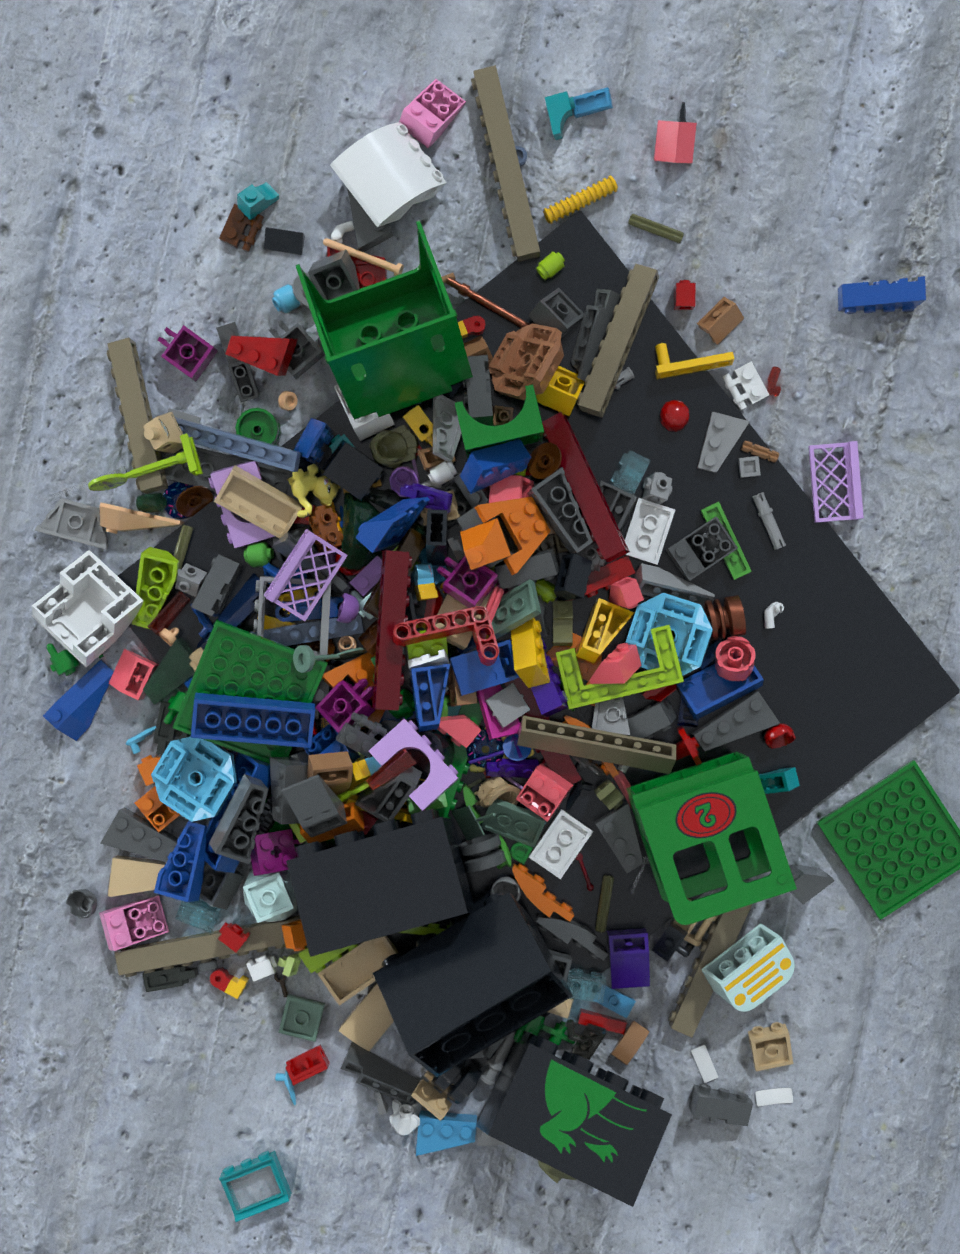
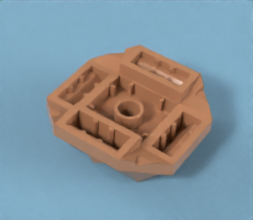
(526, 359)

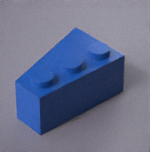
(494, 464)
(428, 694)

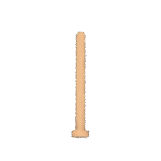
(397, 269)

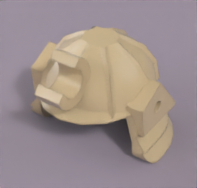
(496, 788)

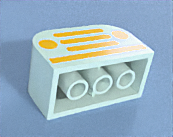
(751, 969)

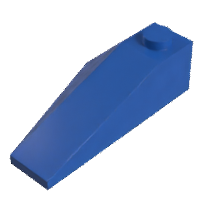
(77, 707)
(184, 869)

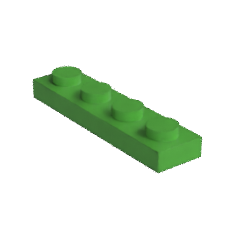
(736, 560)

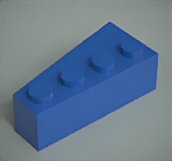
(881, 296)

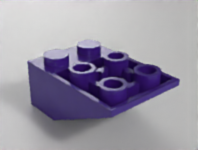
(629, 958)

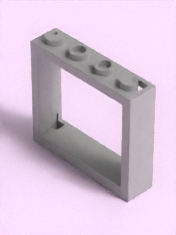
(260, 608)

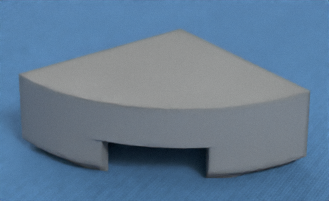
(382, 1104)

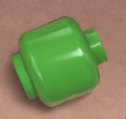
(258, 554)

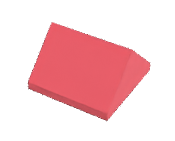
(675, 141)

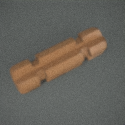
(760, 451)

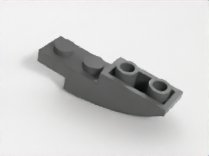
(240, 371)
(565, 931)

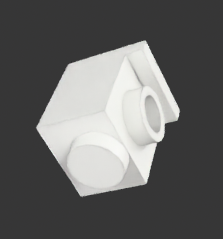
(262, 966)

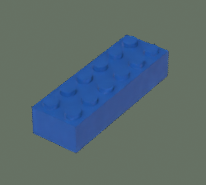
(253, 720)
(243, 765)

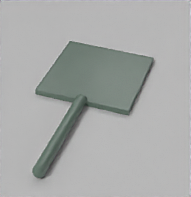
(469, 823)

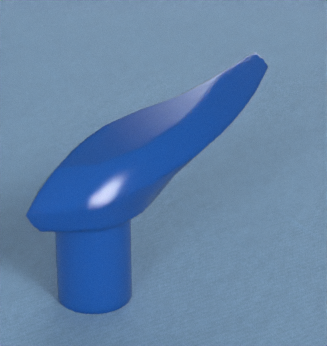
(204, 620)

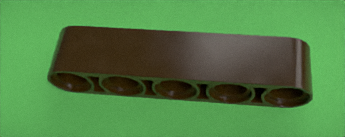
(413, 543)

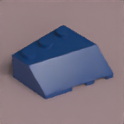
(391, 525)

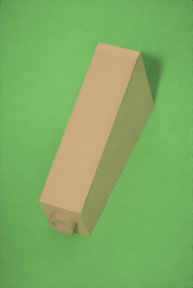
(133, 875)

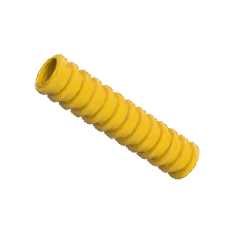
(581, 199)

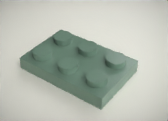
(516, 608)
(514, 822)

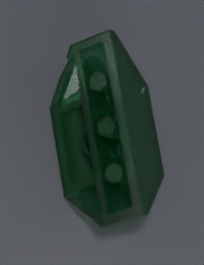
(355, 514)

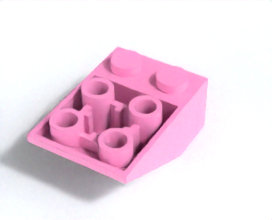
(431, 112)
(133, 922)

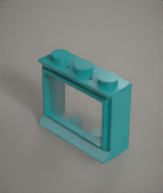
(255, 1185)

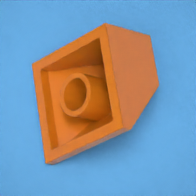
(484, 544)

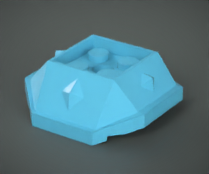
(685, 619)
(177, 782)

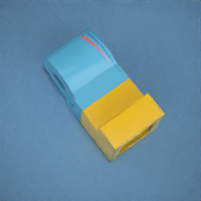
(424, 582)
(365, 768)

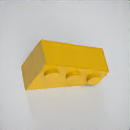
(602, 627)
(529, 654)

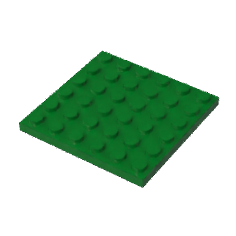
(252, 668)
(895, 839)

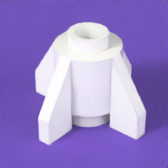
(405, 1117)

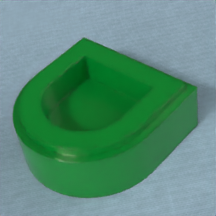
(520, 852)

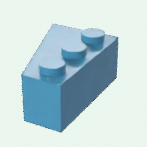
(449, 1132)

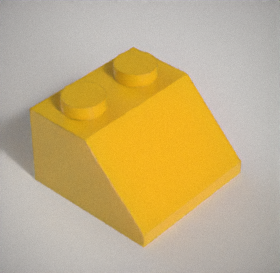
(562, 391)

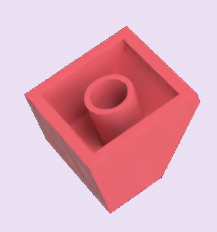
(618, 665)

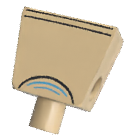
(164, 433)

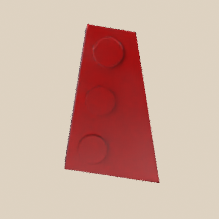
(263, 352)

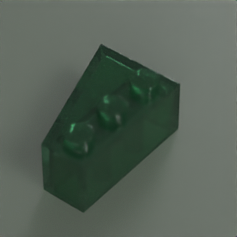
(170, 673)

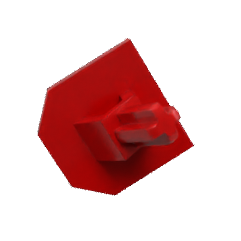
(687, 746)

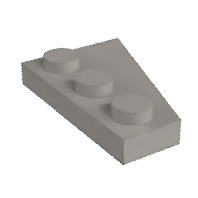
(445, 428)
(719, 440)
(611, 717)

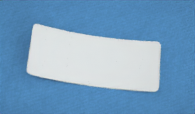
(704, 1063)
(774, 1096)

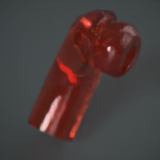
(772, 381)

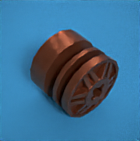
(726, 617)

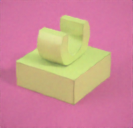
(290, 964)

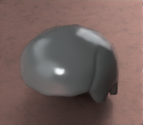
(82, 903)

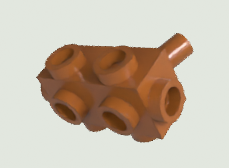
(324, 525)

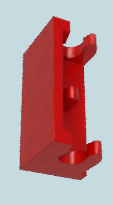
(307, 1064)

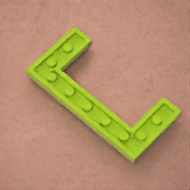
(666, 675)

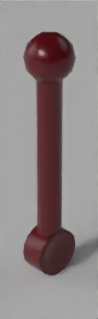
(590, 887)

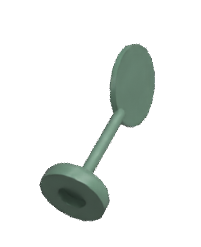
(305, 659)

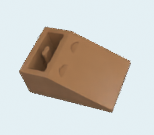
(333, 768)

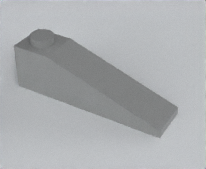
(655, 581)

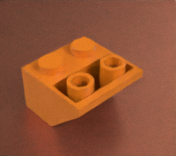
(156, 811)

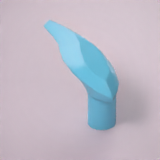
(133, 741)
(288, 1083)

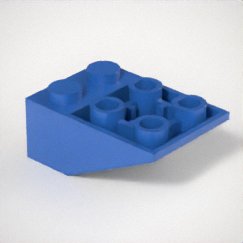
(313, 441)
(474, 676)

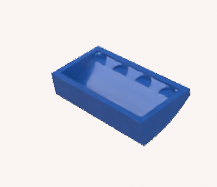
(708, 691)

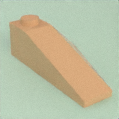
(125, 519)

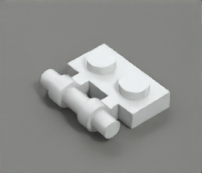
(751, 384)

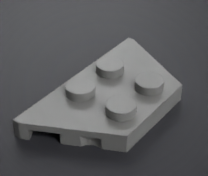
(75, 523)

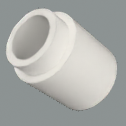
(442, 473)

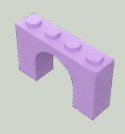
(240, 530)
(440, 776)

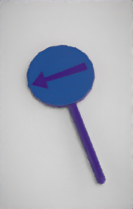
(510, 749)

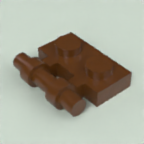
(235, 228)

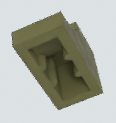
(562, 623)
(609, 794)

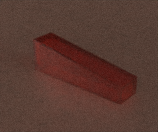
(169, 613)
(392, 768)

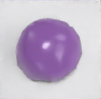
(401, 476)
(348, 609)

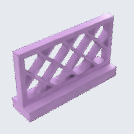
(852, 477)
(289, 569)

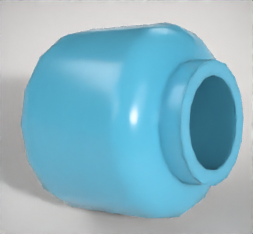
(284, 299)

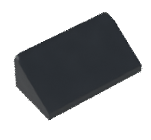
(284, 241)

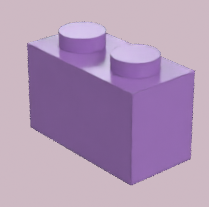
(368, 577)

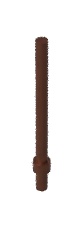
(465, 290)

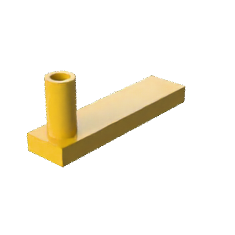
(667, 369)

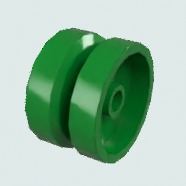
(255, 418)

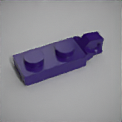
(438, 499)
(510, 768)

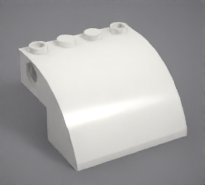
(388, 173)
(87, 608)

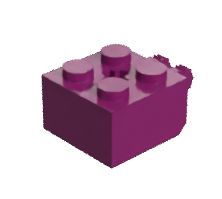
(183, 342)
(457, 586)
(345, 700)
(284, 849)

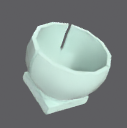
(270, 896)

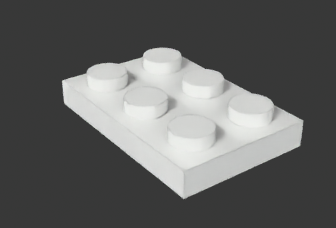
(648, 530)
(560, 844)

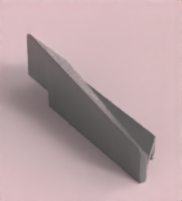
(593, 331)
(339, 583)
(379, 1074)

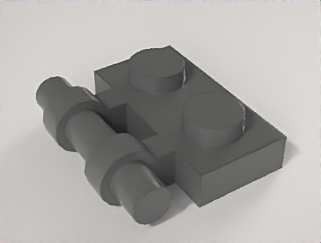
(357, 739)

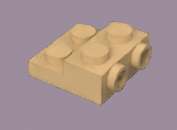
(770, 1046)

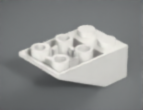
(367, 425)

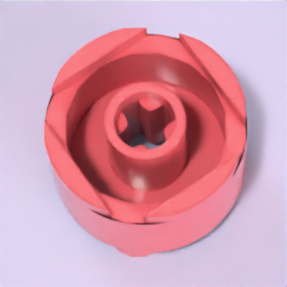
(731, 668)

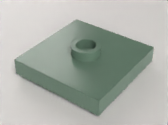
(301, 1017)

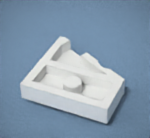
(427, 660)

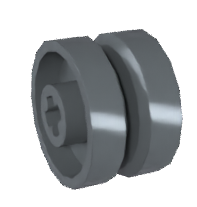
(482, 853)

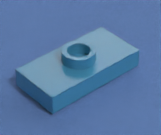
(592, 102)
(617, 1002)

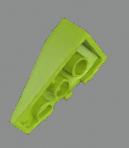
(155, 580)

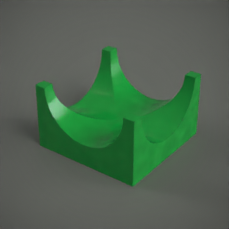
(525, 426)

